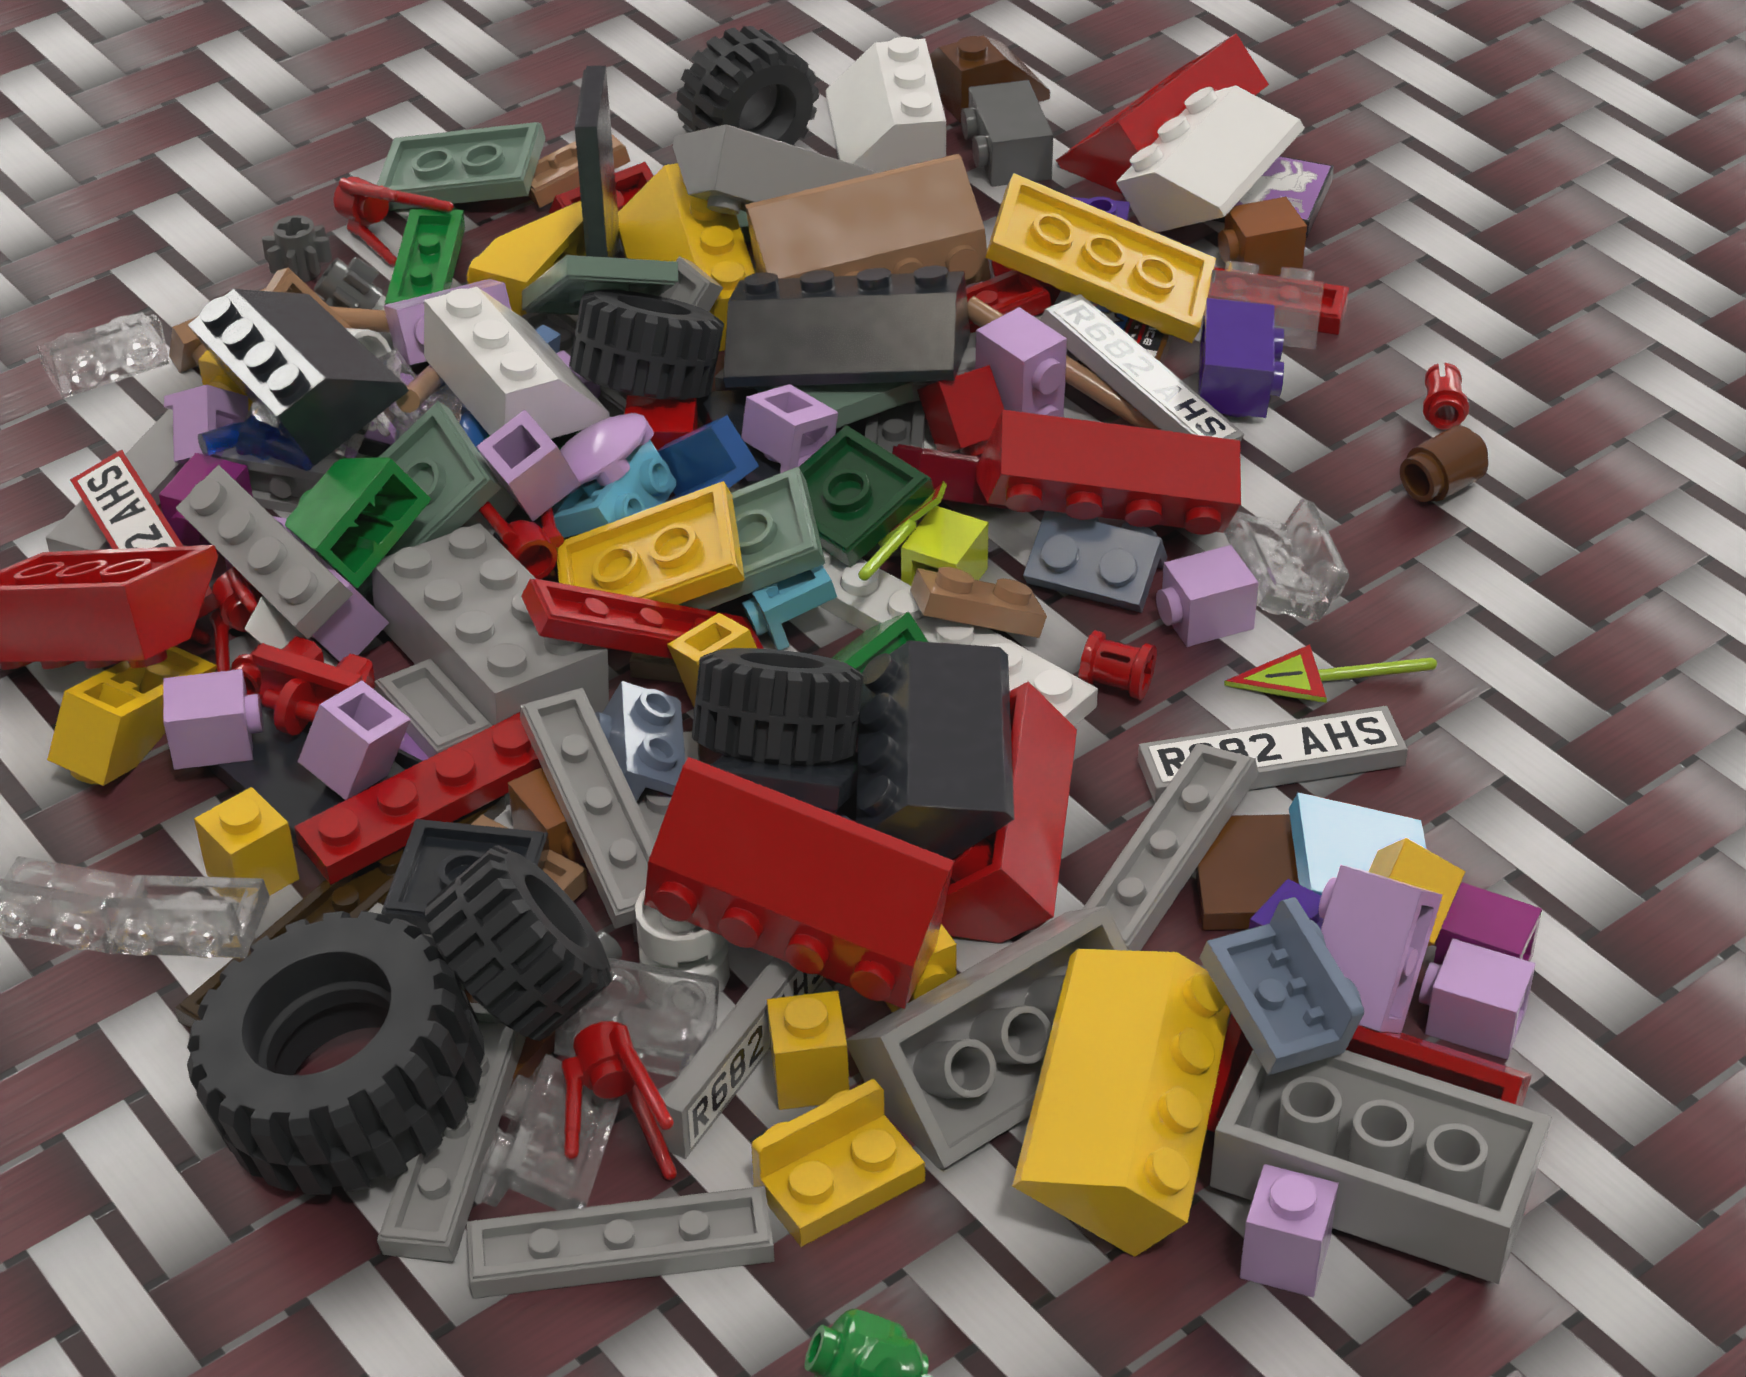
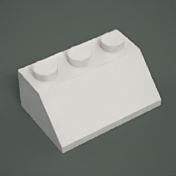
(888, 108)
(1206, 158)
(503, 365)

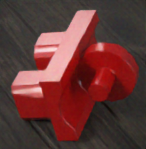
(299, 680)

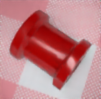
(1118, 664)

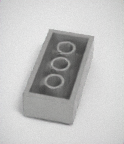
(466, 613)

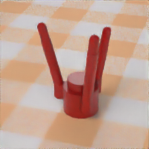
(369, 204)
(527, 541)
(237, 603)
(613, 1068)

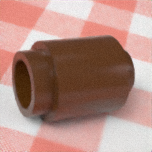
(1444, 464)

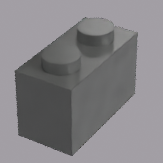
(1008, 132)

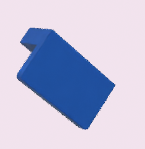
(708, 457)

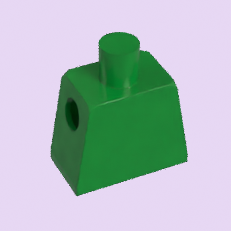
(357, 514)

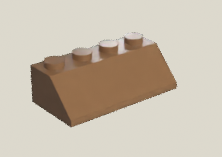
(875, 221)

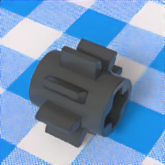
(297, 247)
(349, 285)

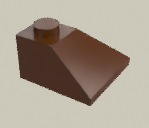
(978, 63)

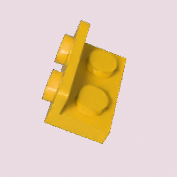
(834, 1163)

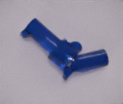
(253, 439)

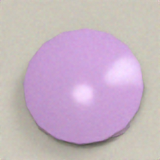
(603, 448)

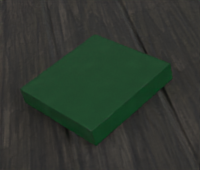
(860, 493)

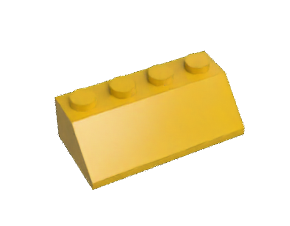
(669, 223)
(1125, 1095)

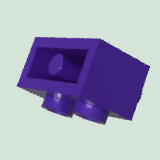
(1240, 357)

